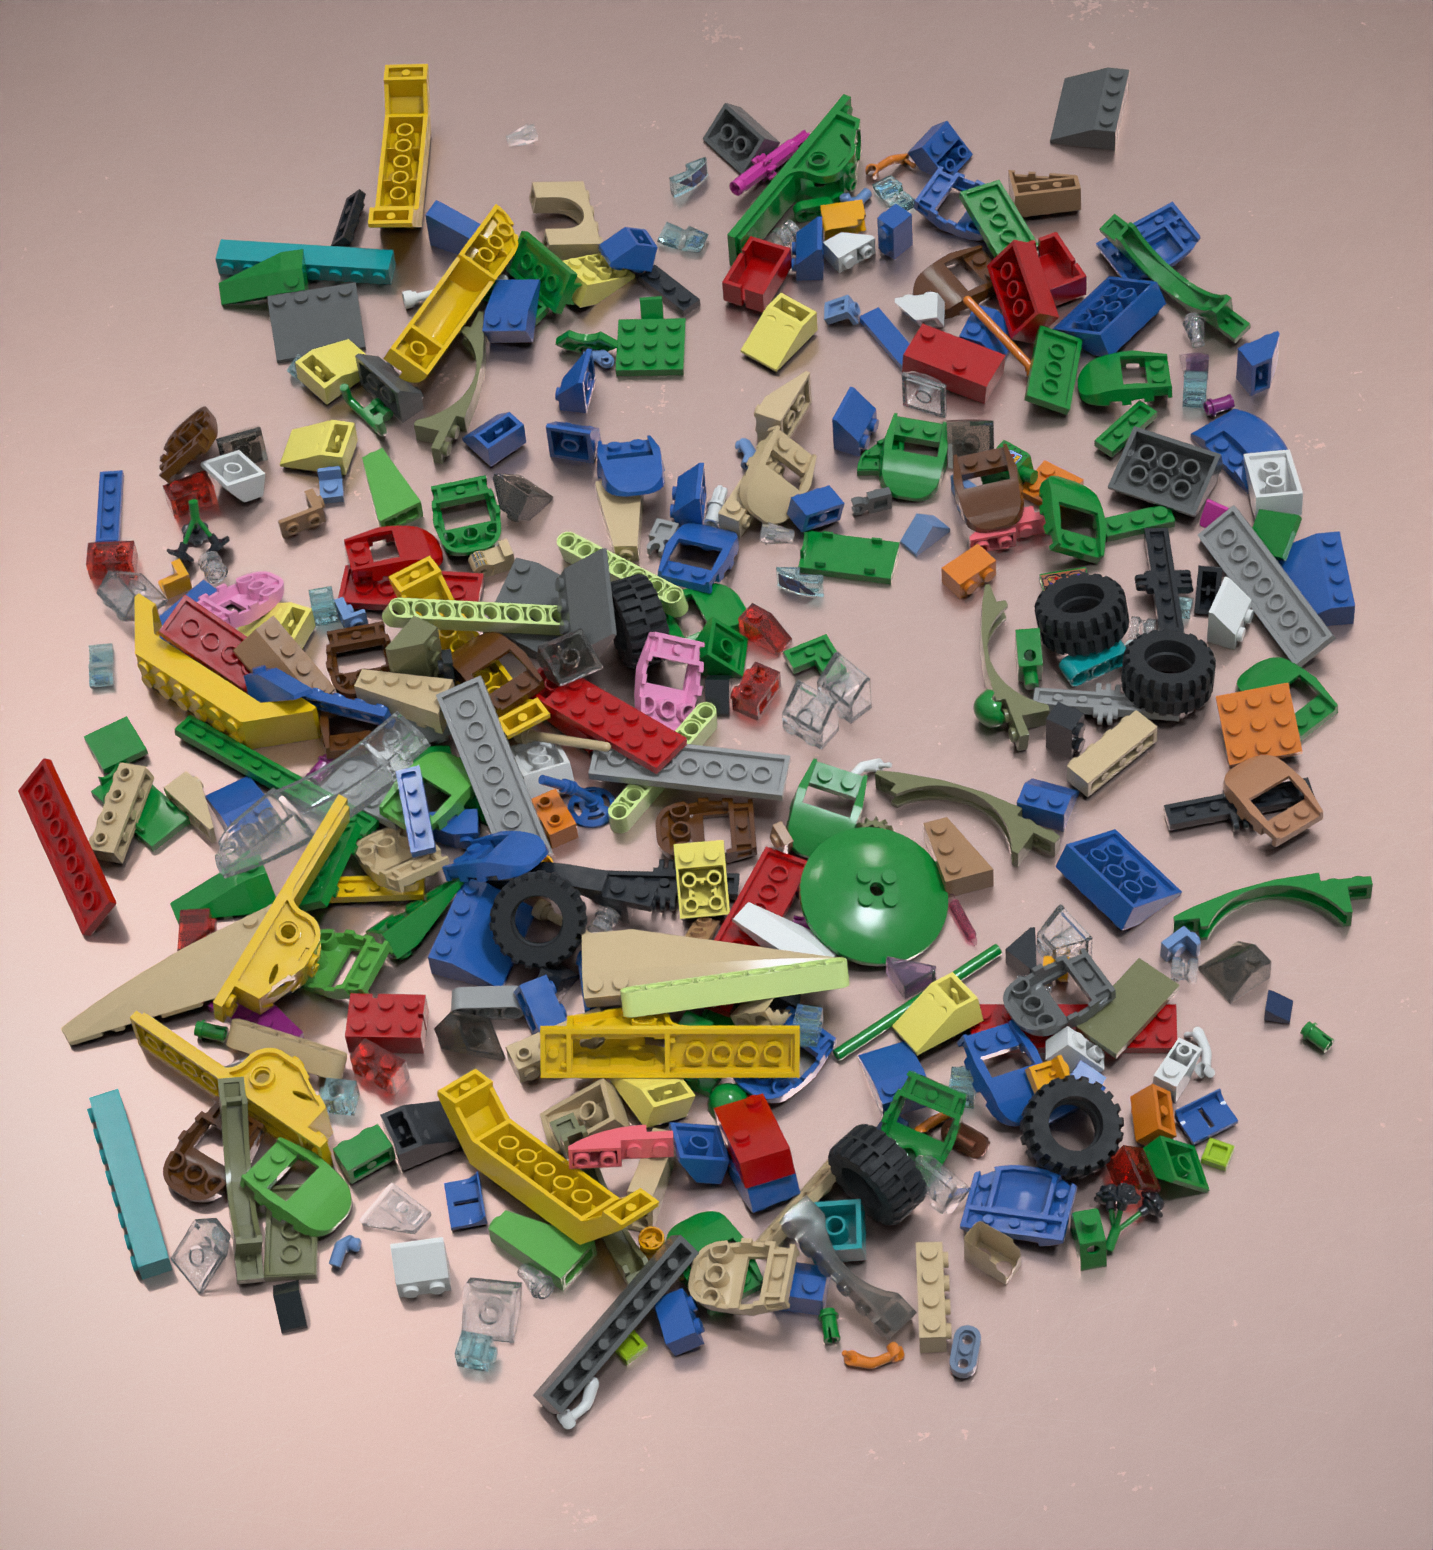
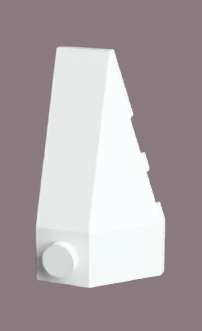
(777, 932)

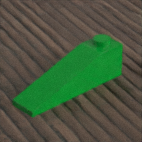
(273, 276)
(408, 928)

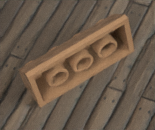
(276, 648)

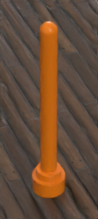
(999, 334)

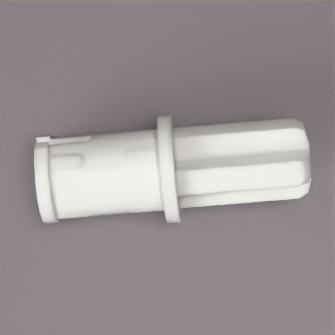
(714, 506)

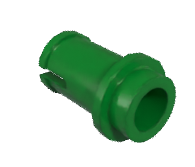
(210, 1031)
(1316, 1036)
(828, 1319)

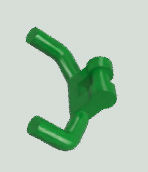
(366, 413)

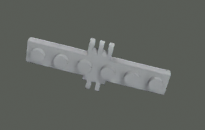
(1100, 704)

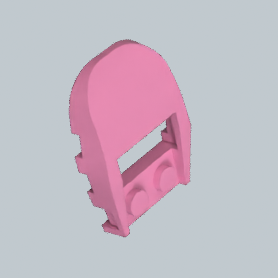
(253, 593)
(665, 703)

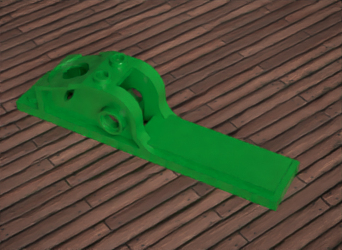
(824, 158)

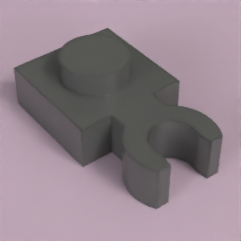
(876, 501)

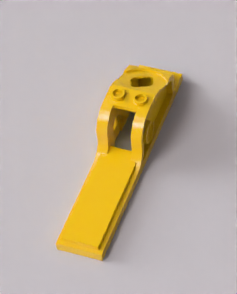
(288, 939)
(688, 1050)
(273, 1081)

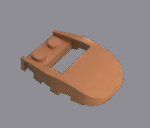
(1258, 776)

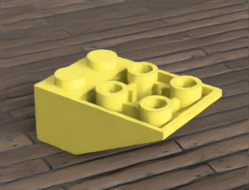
(596, 278)
(780, 332)
(328, 368)
(321, 446)
(293, 617)
(701, 879)
(938, 1014)
(655, 1099)

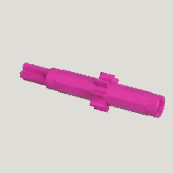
(766, 164)

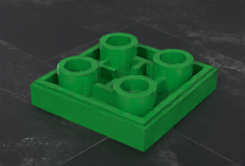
(1277, 531)
(115, 744)

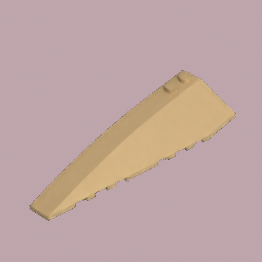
(644, 957)
(170, 985)

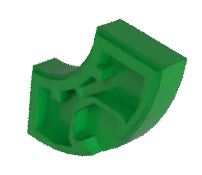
(577, 342)
(869, 461)

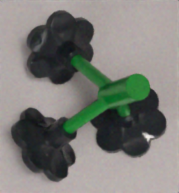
(195, 533)

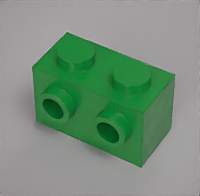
(364, 1153)

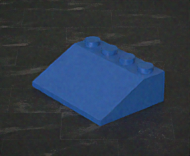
(1112, 314)
(1322, 576)
(1117, 878)
(466, 944)

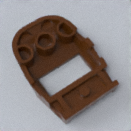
(941, 280)
(188, 443)
(992, 504)
(353, 639)
(486, 650)
(338, 744)
(684, 824)
(193, 1172)

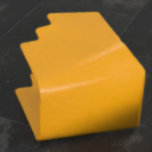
(843, 217)

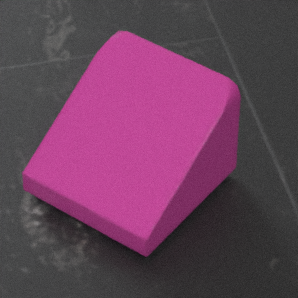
(1211, 512)

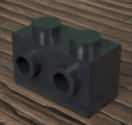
(1065, 730)

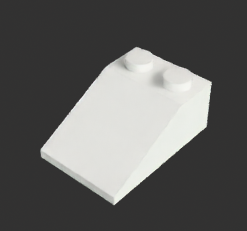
(1273, 482)
(541, 759)

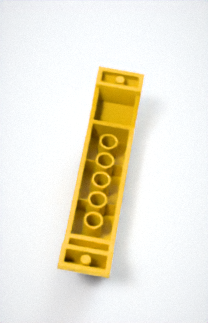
(403, 148)
(426, 581)
(213, 697)
(531, 1168)

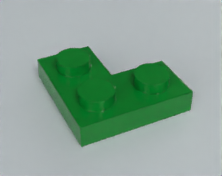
(811, 653)

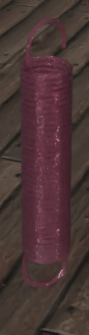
(962, 920)

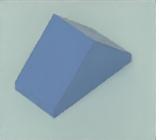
(923, 533)

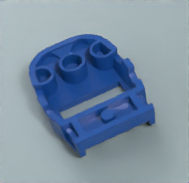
(933, 196)
(630, 467)
(708, 539)
(499, 854)
(781, 1089)
(1008, 1092)

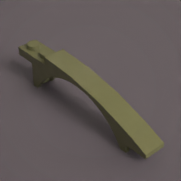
(446, 425)
(1018, 710)
(1020, 832)
(241, 1202)
(620, 1244)

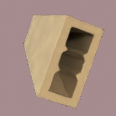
(622, 522)
(653, 1177)

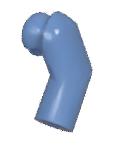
(865, 194)
(603, 358)
(745, 446)
(342, 1247)

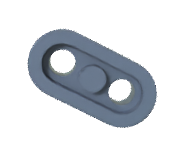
(964, 1353)

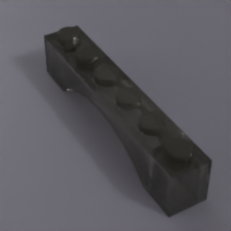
(884, 1308)

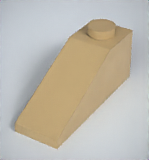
(189, 797)

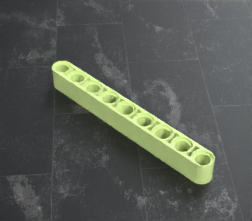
(476, 616)
(734, 987)

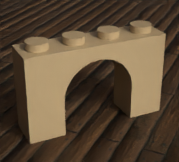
(571, 200)

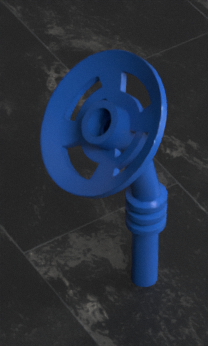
(590, 802)

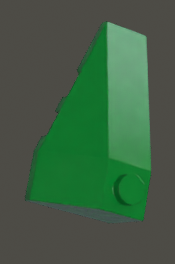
(229, 896)

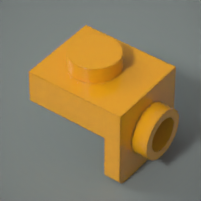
(1047, 1071)

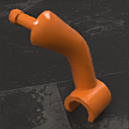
(890, 160)
(931, 1122)
(894, 1354)

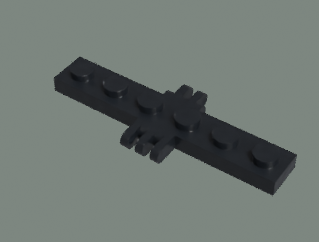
(1163, 579)
(1218, 807)
(666, 882)

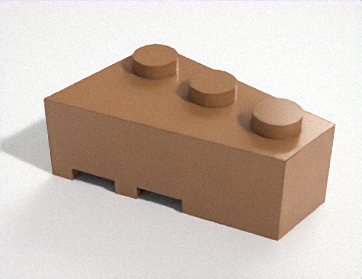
(1044, 194)
(957, 860)

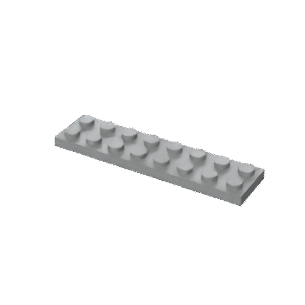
(1269, 587)
(489, 759)
(702, 770)

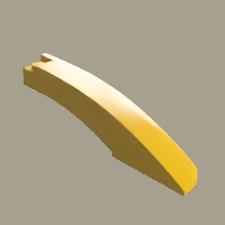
(454, 297)

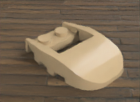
(765, 491)
(389, 862)
(721, 1272)

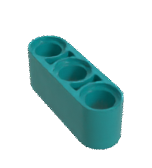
(1086, 668)

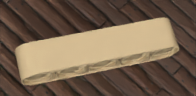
(315, 1056)

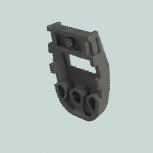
(1036, 1010)

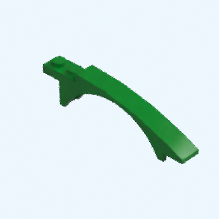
(1213, 307)
(1328, 895)

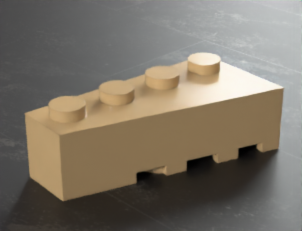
(408, 694)

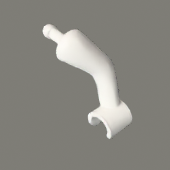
(871, 766)
(1203, 1067)
(567, 1417)

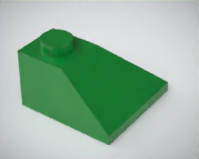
(723, 649)
(1176, 1163)

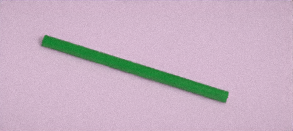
(887, 1021)

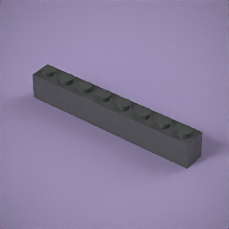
(615, 1324)

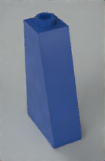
(449, 228)

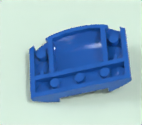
(1165, 232)
(1236, 435)
(1021, 1203)

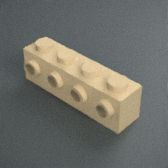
(733, 514)
(1111, 753)
(121, 812)
(525, 1054)
(931, 1297)

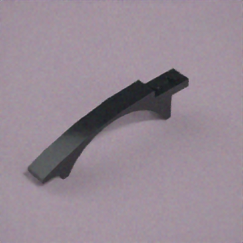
(600, 887)

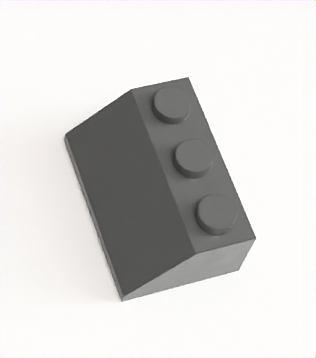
(739, 137)
(384, 383)

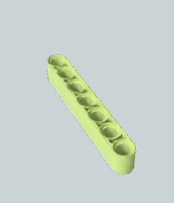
(576, 548)
(697, 729)

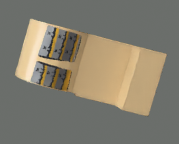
(494, 560)

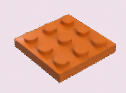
(1259, 723)

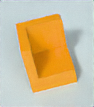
(176, 583)

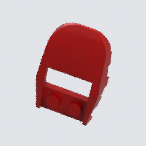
(411, 544)

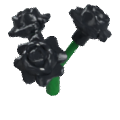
(1125, 1195)

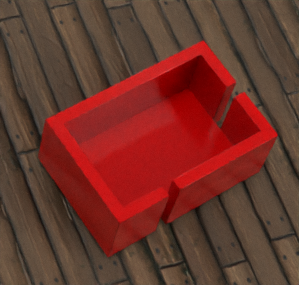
(1060, 268)
(757, 274)
(389, 1021)

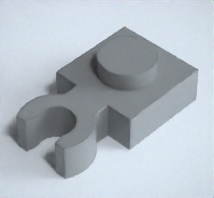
(660, 535)

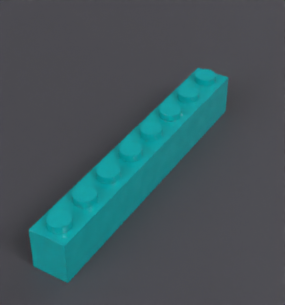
(321, 262)
(130, 1185)

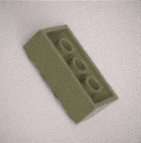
(415, 649)

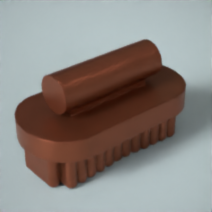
(968, 1140)

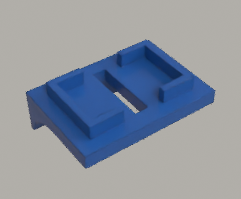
(1215, 1110)
(461, 1192)

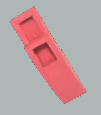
(1028, 525)
(613, 1145)

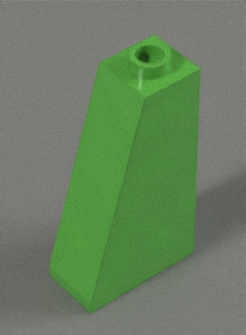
(391, 494)
(541, 1247)

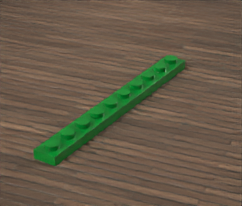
(250, 762)

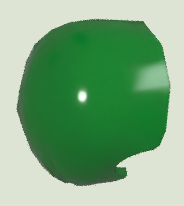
(987, 710)
(725, 1094)

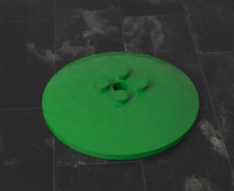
(867, 926)

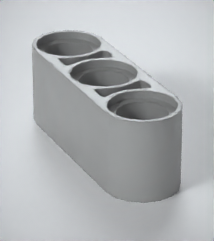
(487, 1001)

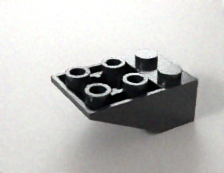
(419, 1132)

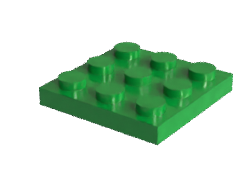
(651, 347)

